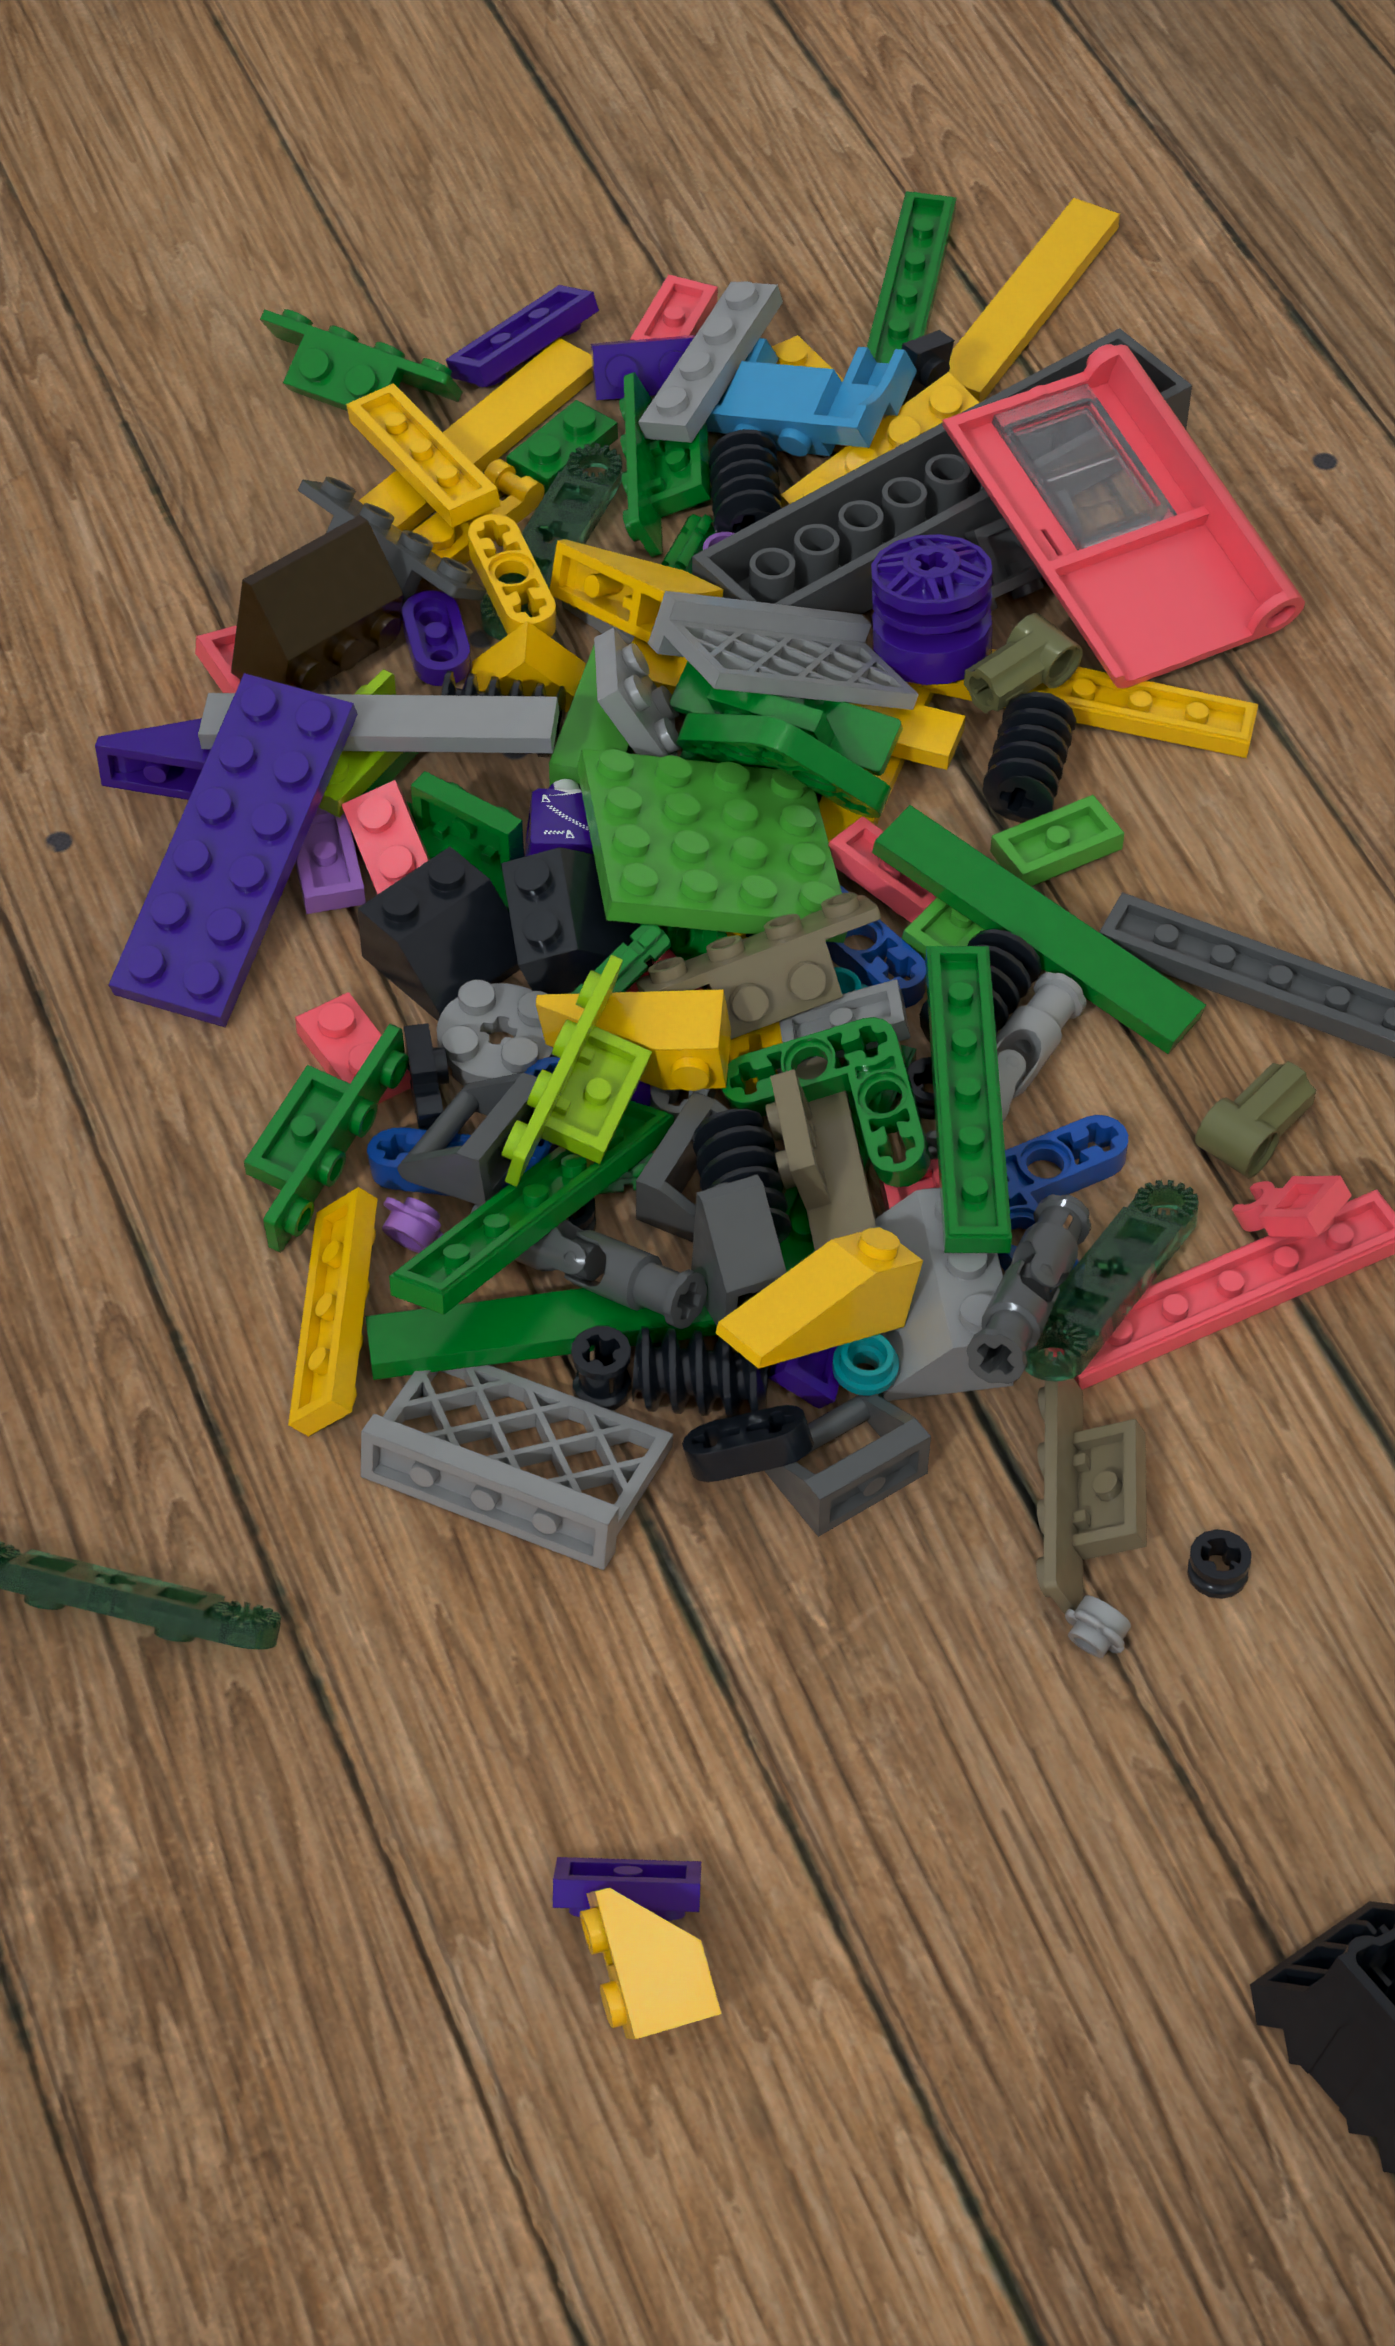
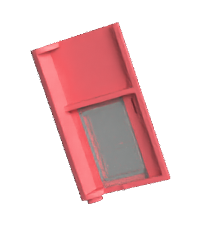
(1126, 519)

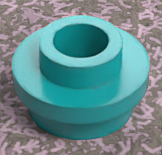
(870, 1350)

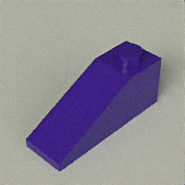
(153, 759)

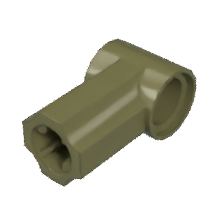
(1032, 656)
(1249, 1128)

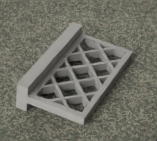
(778, 650)
(494, 1486)

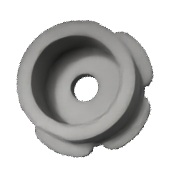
(1097, 1627)

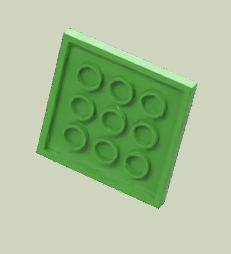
(704, 842)

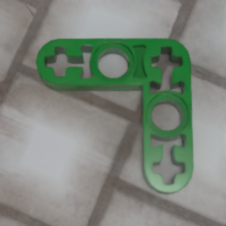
(787, 747)
(862, 1076)

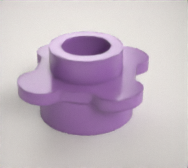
(411, 1223)

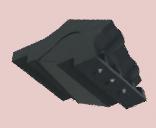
(1341, 2018)

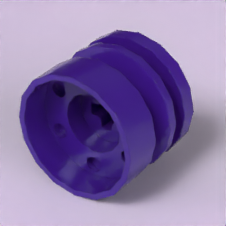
(932, 607)

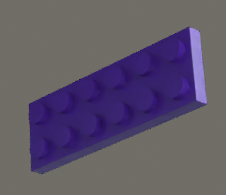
(233, 850)

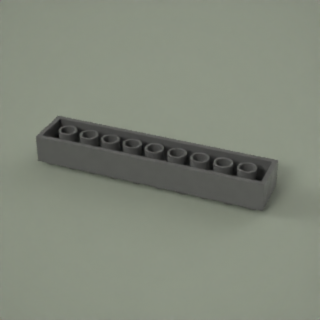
(825, 542)

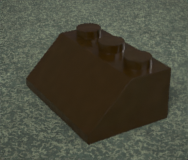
(318, 609)

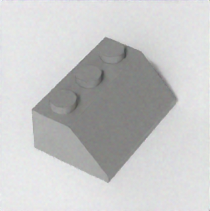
(944, 1307)

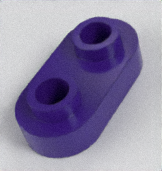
(435, 637)

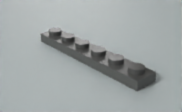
(1255, 973)

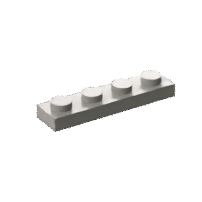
(710, 362)

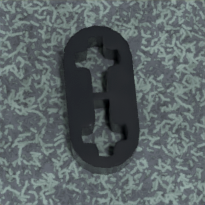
(748, 1443)

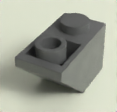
(735, 1244)

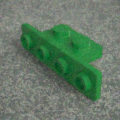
(340, 369)
(659, 473)
(848, 729)
(468, 824)
(314, 1129)

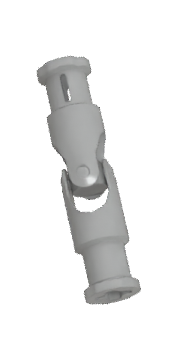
(1031, 1037)

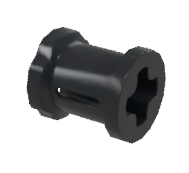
(610, 1361)

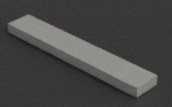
(431, 723)

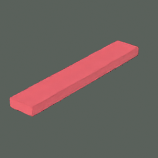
(1243, 1286)

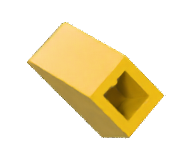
(652, 1966)

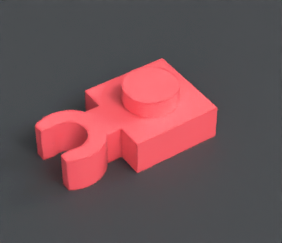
(1298, 1209)

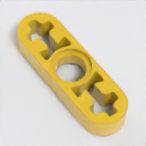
(514, 559)

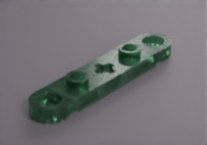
(567, 512)
(1113, 1278)
(172, 1609)

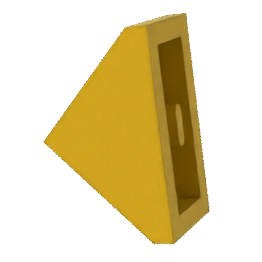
(532, 658)

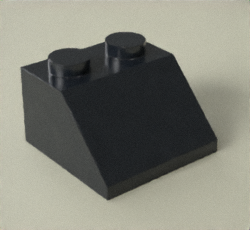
(560, 919)
(439, 931)

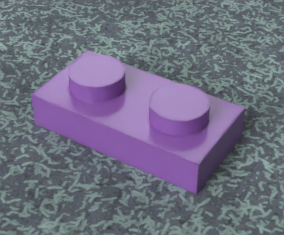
(329, 866)

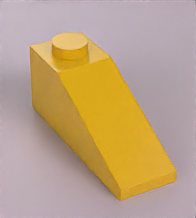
(619, 586)
(682, 1029)
(829, 1299)

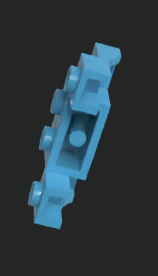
(810, 406)

